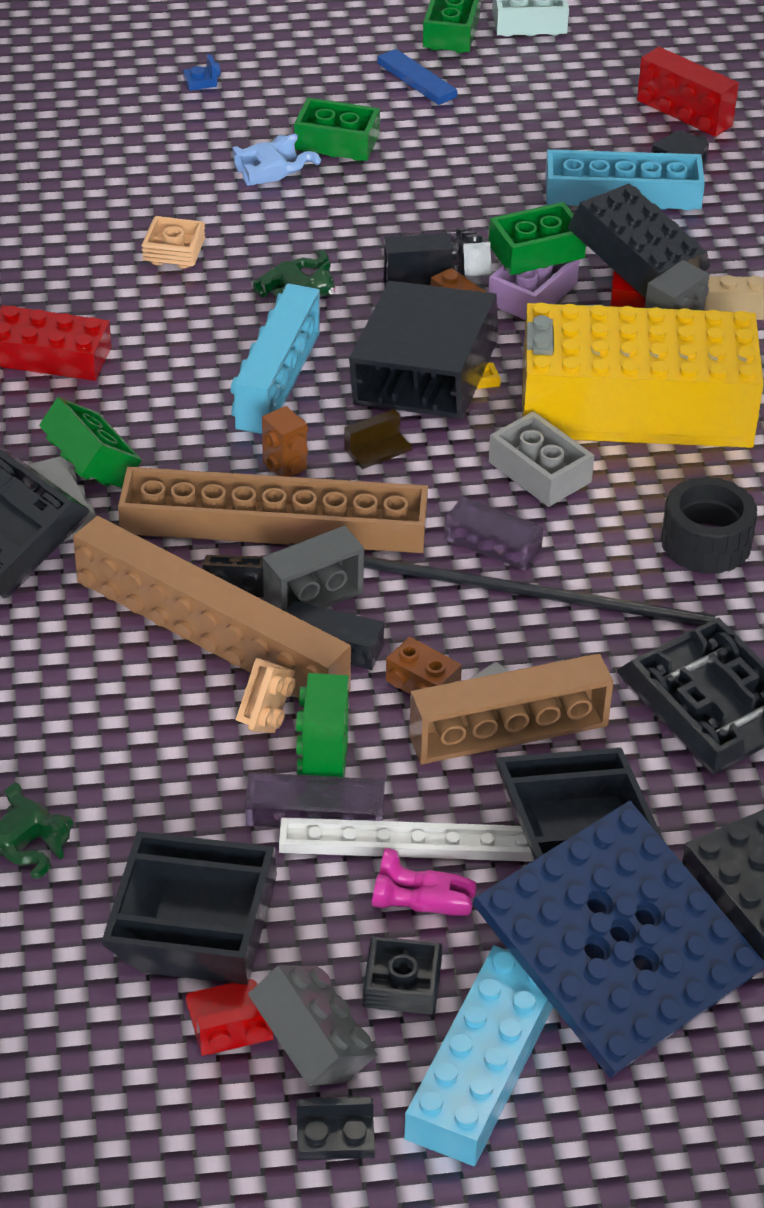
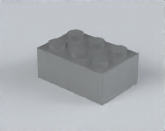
(541, 458)

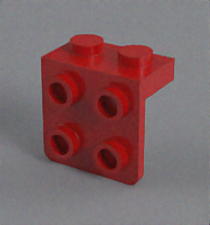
(226, 1018)

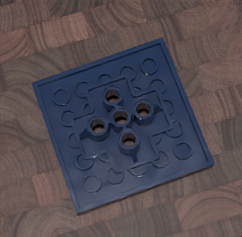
(619, 937)

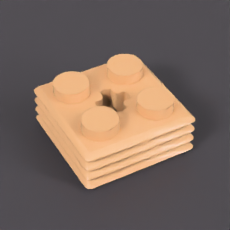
(173, 241)

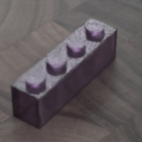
(312, 797)

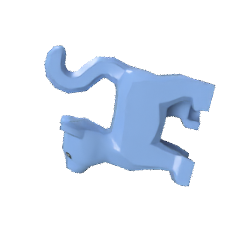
(267, 160)

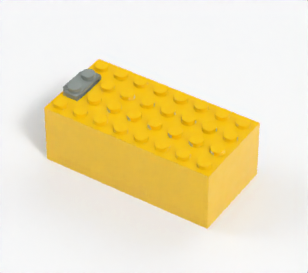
(643, 374)

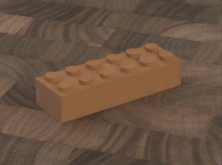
(510, 708)

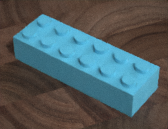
(663, 178)
(276, 357)
(478, 1061)

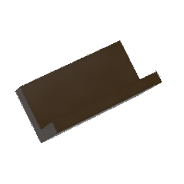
(375, 439)

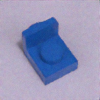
(202, 77)

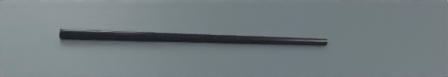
(536, 591)

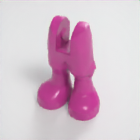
(431, 890)

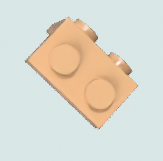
(266, 696)

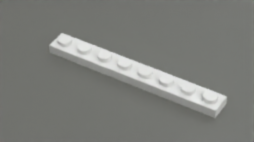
(407, 838)

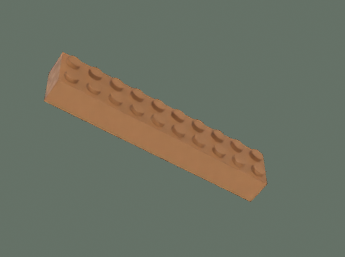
(271, 508)
(202, 605)

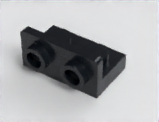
(240, 571)
(335, 1128)

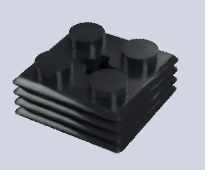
(402, 975)

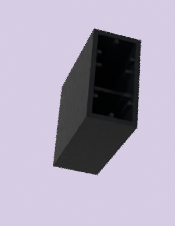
(424, 349)

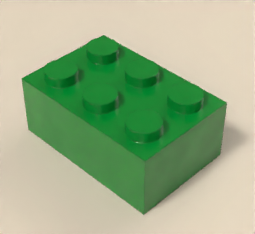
(451, 24)
(337, 129)
(535, 238)
(88, 443)
(323, 725)

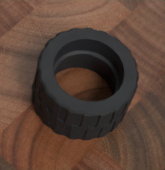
(705, 547)

